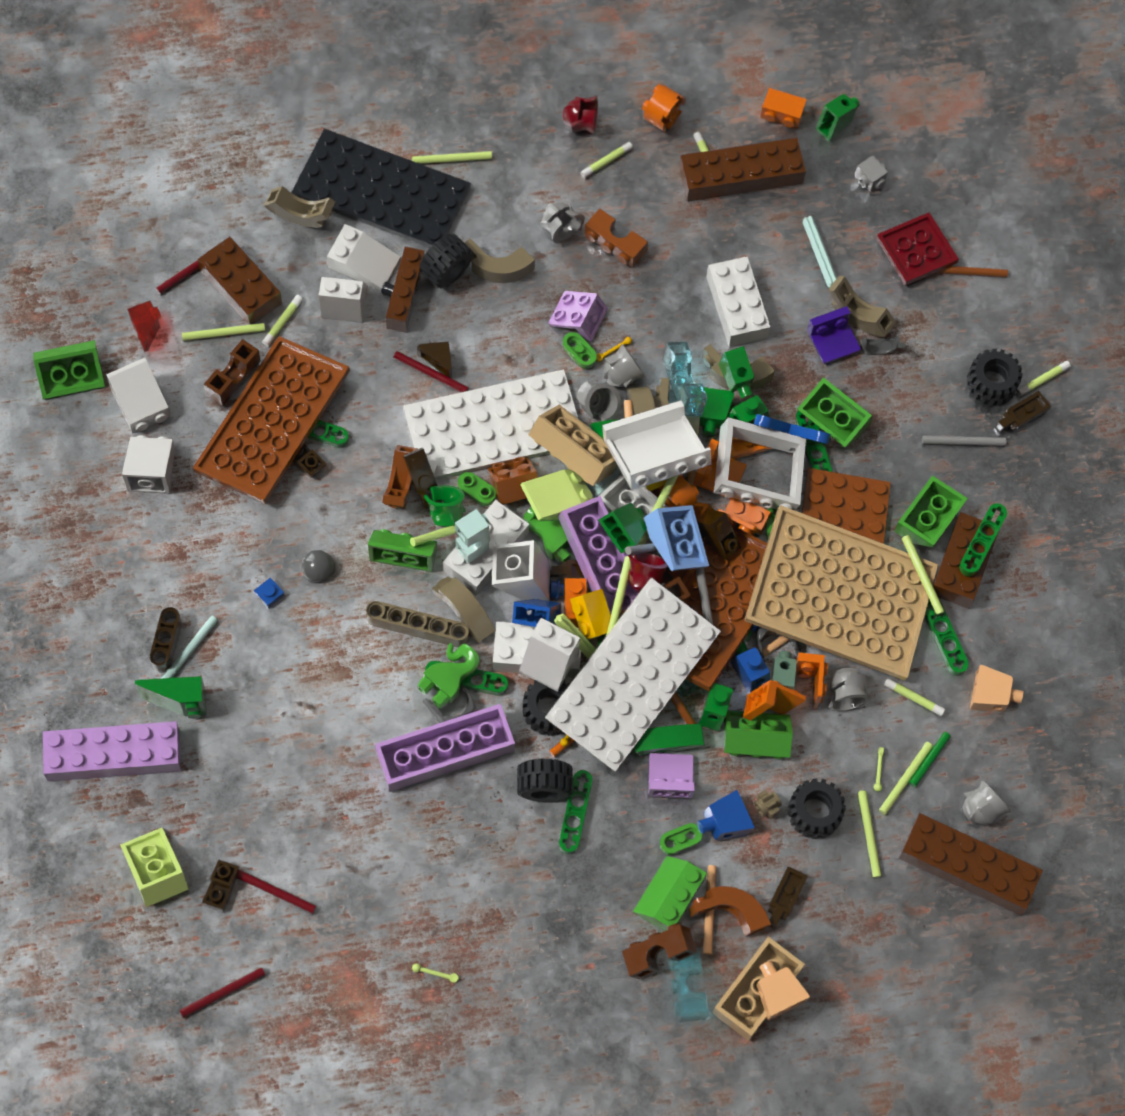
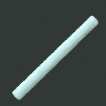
(190, 647)

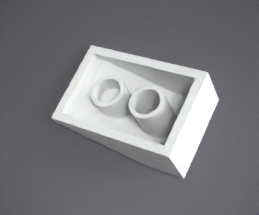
(362, 257)

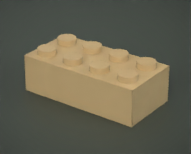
(574, 444)
(741, 1004)

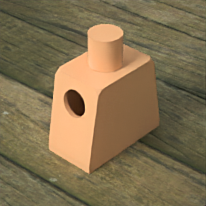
(993, 690)
(779, 990)

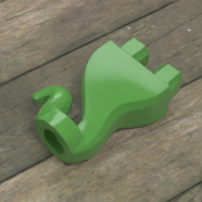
(551, 534)
(447, 676)

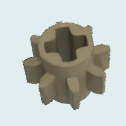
(768, 804)

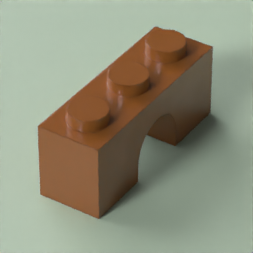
(626, 249)

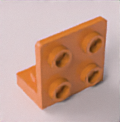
(706, 476)
(747, 515)
(813, 666)
(773, 697)

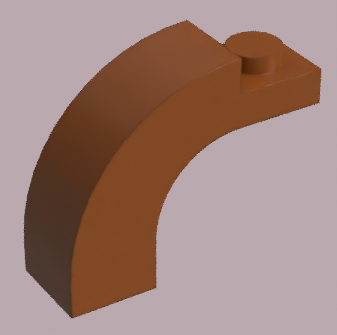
(400, 480)
(737, 902)

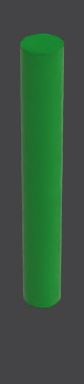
(929, 759)

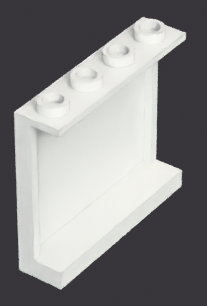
(655, 445)

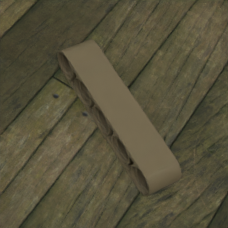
(410, 616)

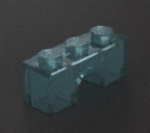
(689, 1005)

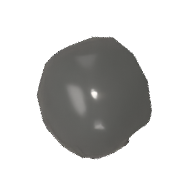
(317, 566)

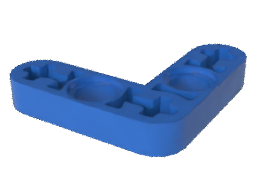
(792, 429)

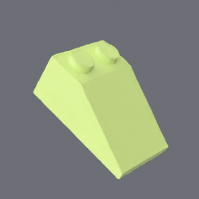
(555, 493)
(154, 867)

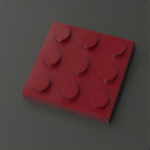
(917, 248)

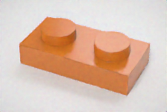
(744, 448)

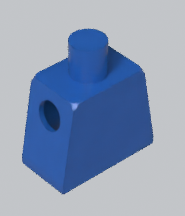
(540, 609)
(750, 669)
(726, 818)

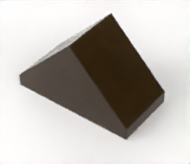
(437, 356)

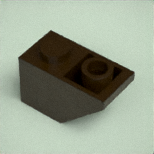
(718, 533)

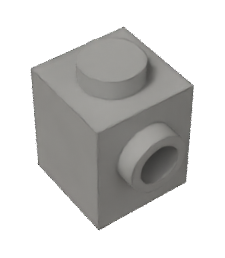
(871, 174)

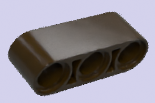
(165, 630)

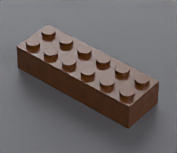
(742, 169)
(970, 864)

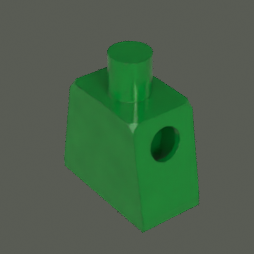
(837, 116)
(737, 371)
(748, 409)
(715, 410)
(624, 526)
(717, 705)

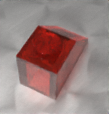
(145, 322)

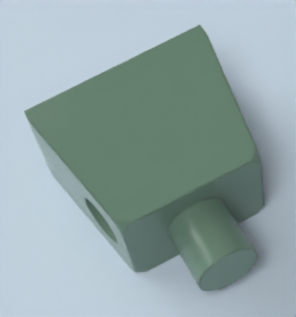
(784, 669)

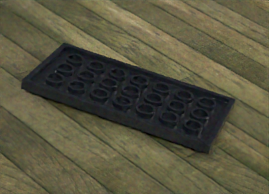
(381, 188)

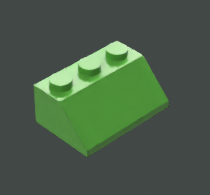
(68, 369)
(835, 413)
(930, 513)
(397, 551)
(762, 736)
(670, 892)

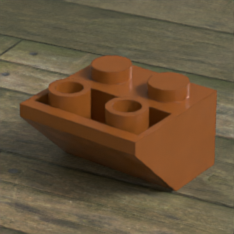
(508, 479)

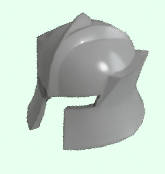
(561, 221)
(621, 369)
(599, 400)
(847, 690)
(984, 805)

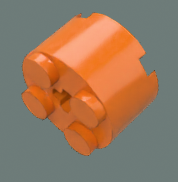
(663, 107)
(681, 494)

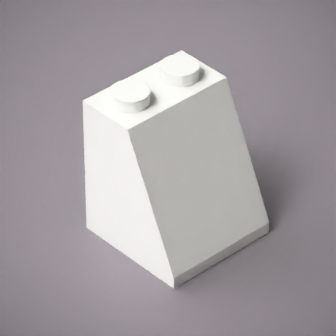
(342, 299)
(138, 395)
(149, 464)
(521, 570)
(550, 654)

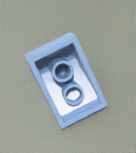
(677, 537)

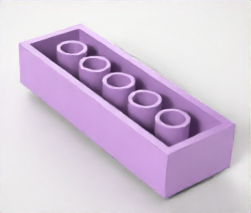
(595, 550)
(445, 747)
(111, 751)

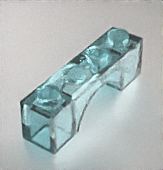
(677, 364)

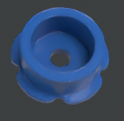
(556, 589)

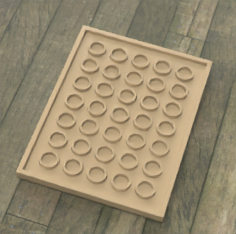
(840, 593)

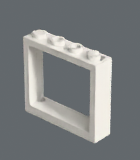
(765, 437)

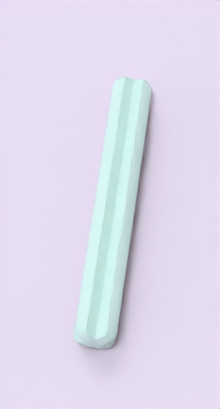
(819, 250)

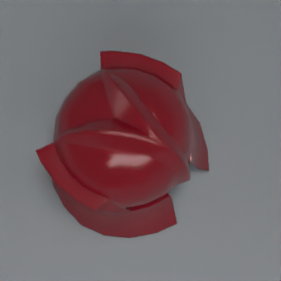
(581, 114)
(643, 568)

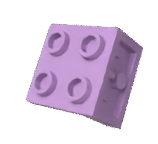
(579, 312)
(670, 775)

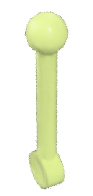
(878, 787)
(453, 977)

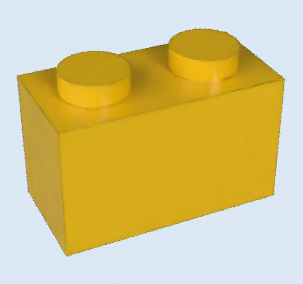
(591, 613)

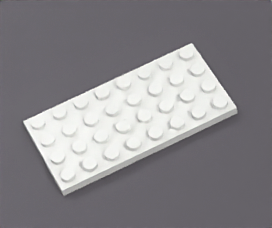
(486, 423)
(632, 674)

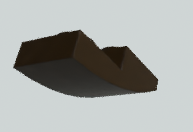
(308, 461)
(221, 885)

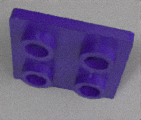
(833, 335)

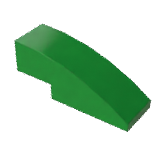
(670, 739)

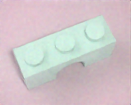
(473, 535)

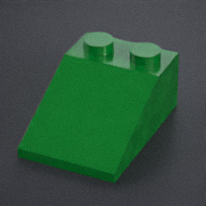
(179, 695)

